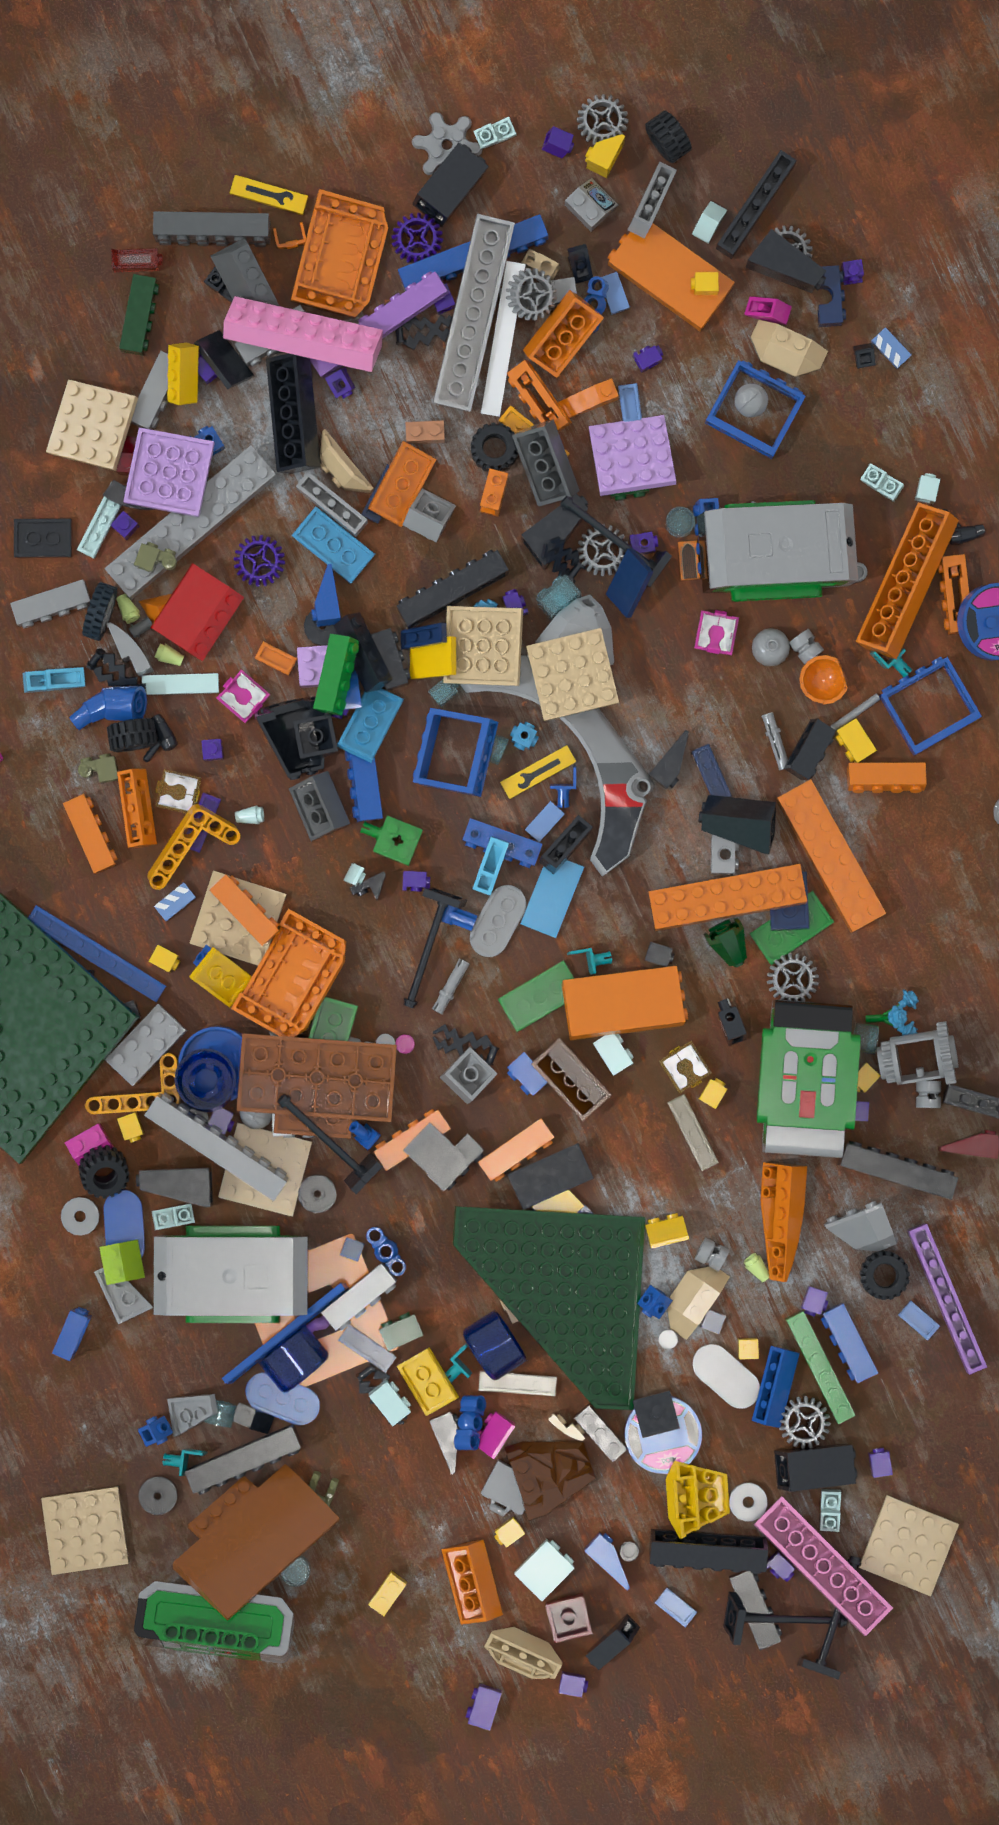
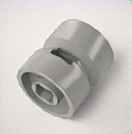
(806, 646)
(931, 1087)
(712, 1254)

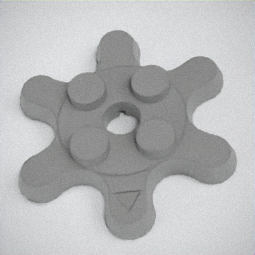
(439, 134)

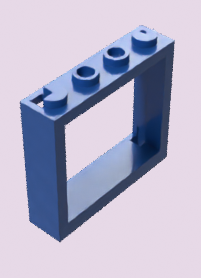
(744, 438)
(921, 673)
(480, 760)

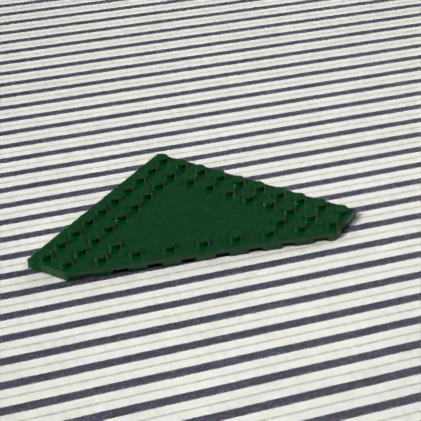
(52, 1030)
(569, 1285)

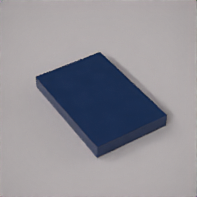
(629, 583)
(791, 917)

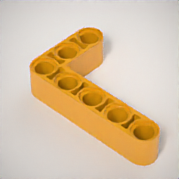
(187, 840)
(142, 1098)

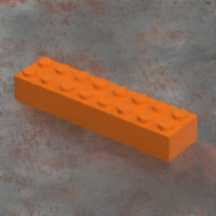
(907, 580)
(830, 856)
(727, 897)

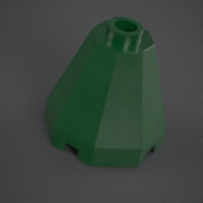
(728, 941)

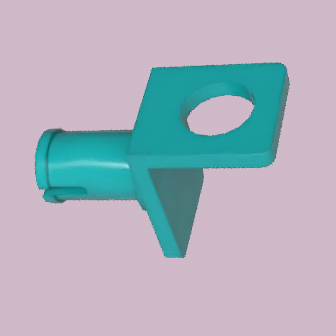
(898, 664)
(594, 959)
(458, 1367)
(181, 1461)

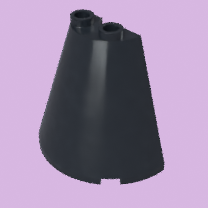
(279, 730)

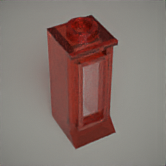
(136, 260)

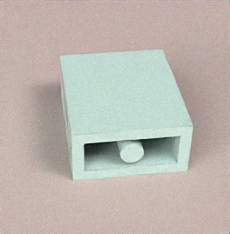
(545, 1569)

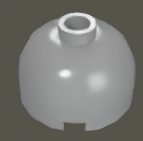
(770, 647)

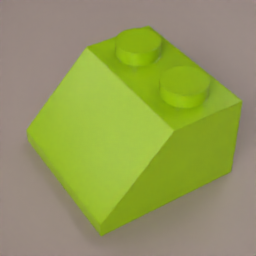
(122, 1262)

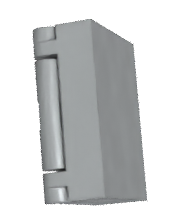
(503, 1488)

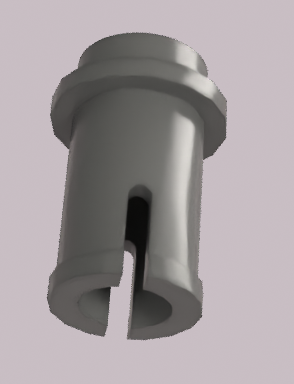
(140, 627)

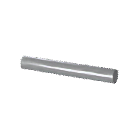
(855, 712)

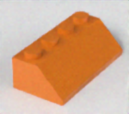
(563, 333)
(472, 1582)

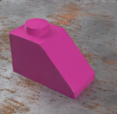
(768, 310)

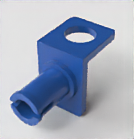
(563, 790)
(364, 1135)

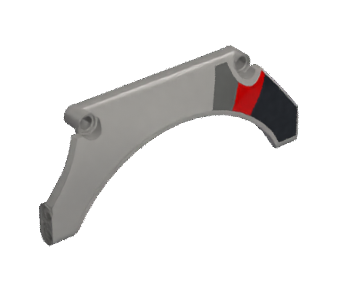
(615, 768)

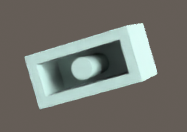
(613, 1053)
(390, 1402)

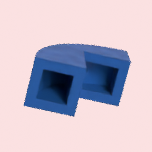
(353, 697)

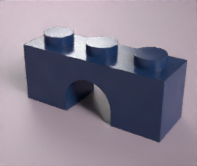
(832, 313)

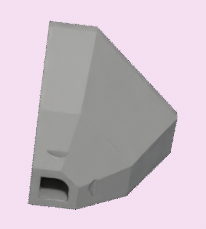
(578, 617)
(863, 1228)

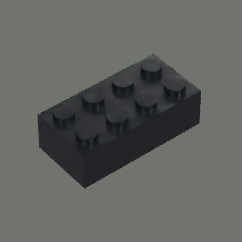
(550, 1176)

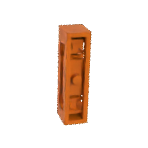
(520, 372)
(952, 563)
(137, 808)

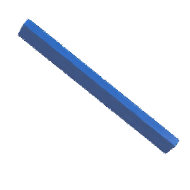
(97, 954)
(285, 1333)

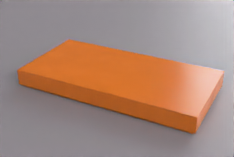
(402, 483)

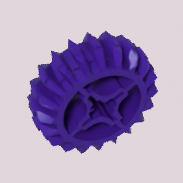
(421, 232)
(263, 551)

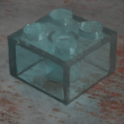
(557, 596)

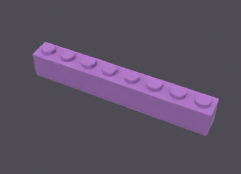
(397, 312)
(946, 1298)

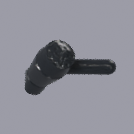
(966, 533)
(164, 737)

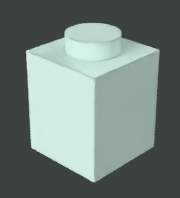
(927, 488)

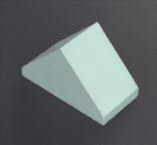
(709, 222)

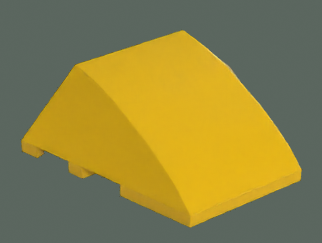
(695, 1497)

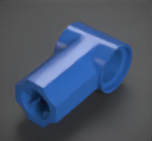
(459, 917)

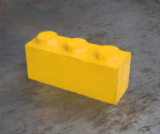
(182, 373)

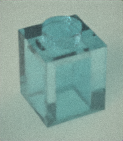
(443, 692)

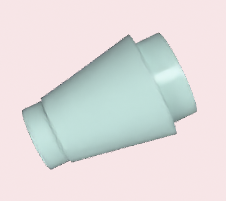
(250, 815)

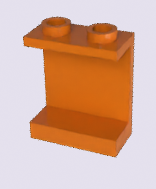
(494, 492)

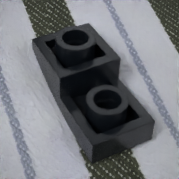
(216, 283)

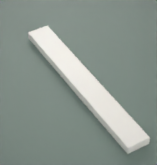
(501, 346)

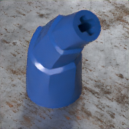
(112, 704)

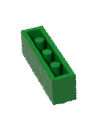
(336, 674)

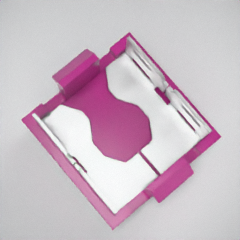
(716, 632)
(243, 696)

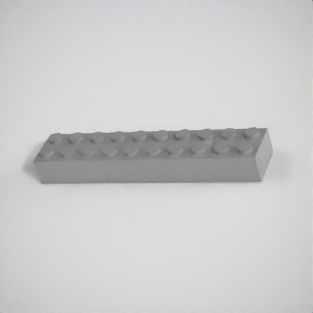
(473, 312)
(181, 533)

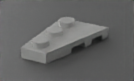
(122, 1298)
(190, 1411)

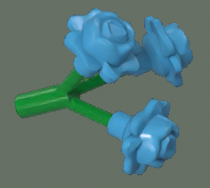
(897, 1016)

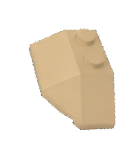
(787, 349)
(341, 467)
(694, 1299)
(523, 1653)

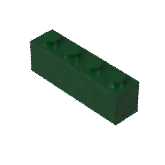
(138, 315)

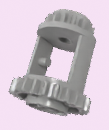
(945, 1053)

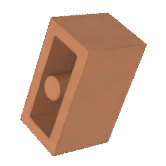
(425, 432)

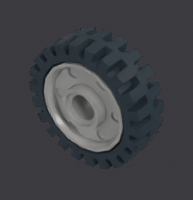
(99, 611)

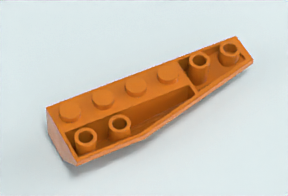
(782, 1214)

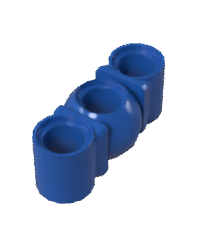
(597, 295)
(384, 1241)
(470, 1422)

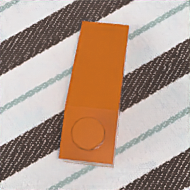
(590, 399)

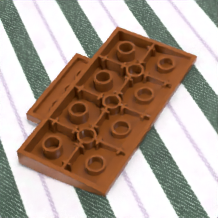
(323, 1077)
(252, 1538)

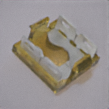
(177, 791)
(685, 1067)

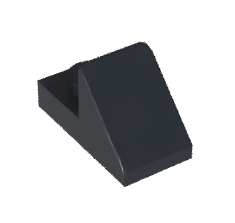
(580, 263)
(375, 883)
(253, 1418)

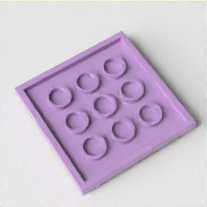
(632, 455)
(169, 472)

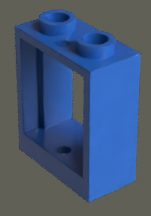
(72, 1333)

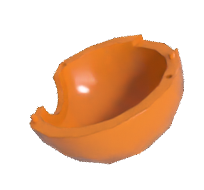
(823, 679)

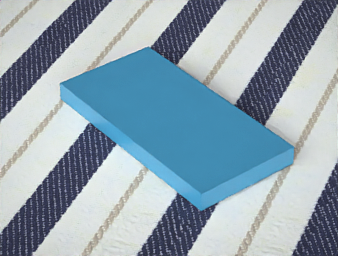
(333, 545)
(370, 724)
(552, 898)

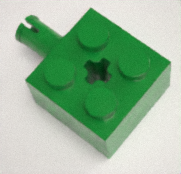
(392, 829)

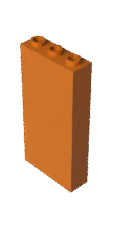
(665, 272)
(624, 1002)

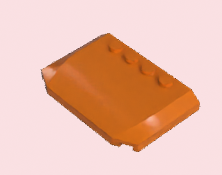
(340, 254)
(292, 977)

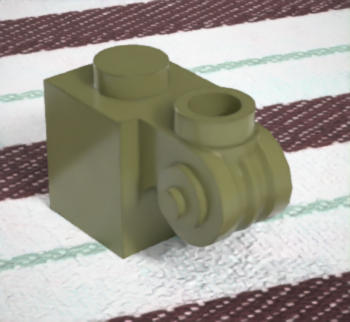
(149, 556)
(105, 767)

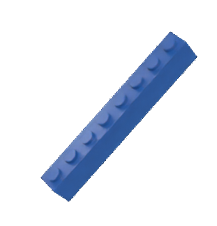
(452, 261)

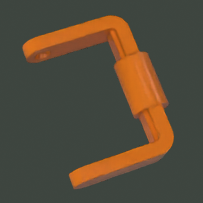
(290, 244)

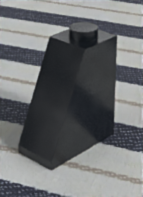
(613, 1642)

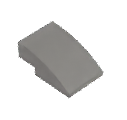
(130, 650)

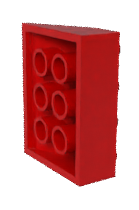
(197, 612)

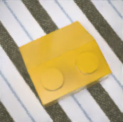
(604, 154)
(666, 1231)

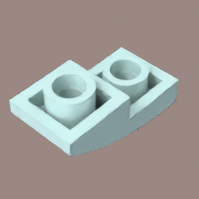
(495, 133)
(882, 482)
(355, 875)
(173, 1216)
(830, 1510)

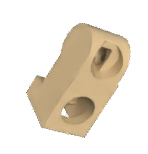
(541, 262)

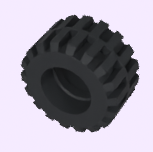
(668, 136)
(488, 432)
(132, 735)
(108, 1184)
(900, 1282)

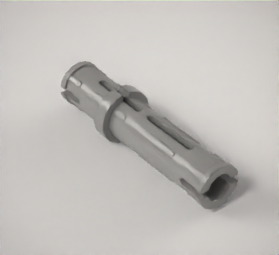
(775, 739)
(453, 981)

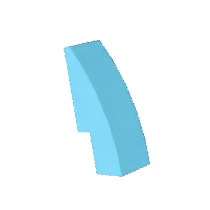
(53, 679)
(490, 866)

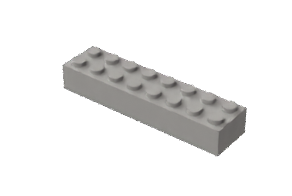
(217, 1146)

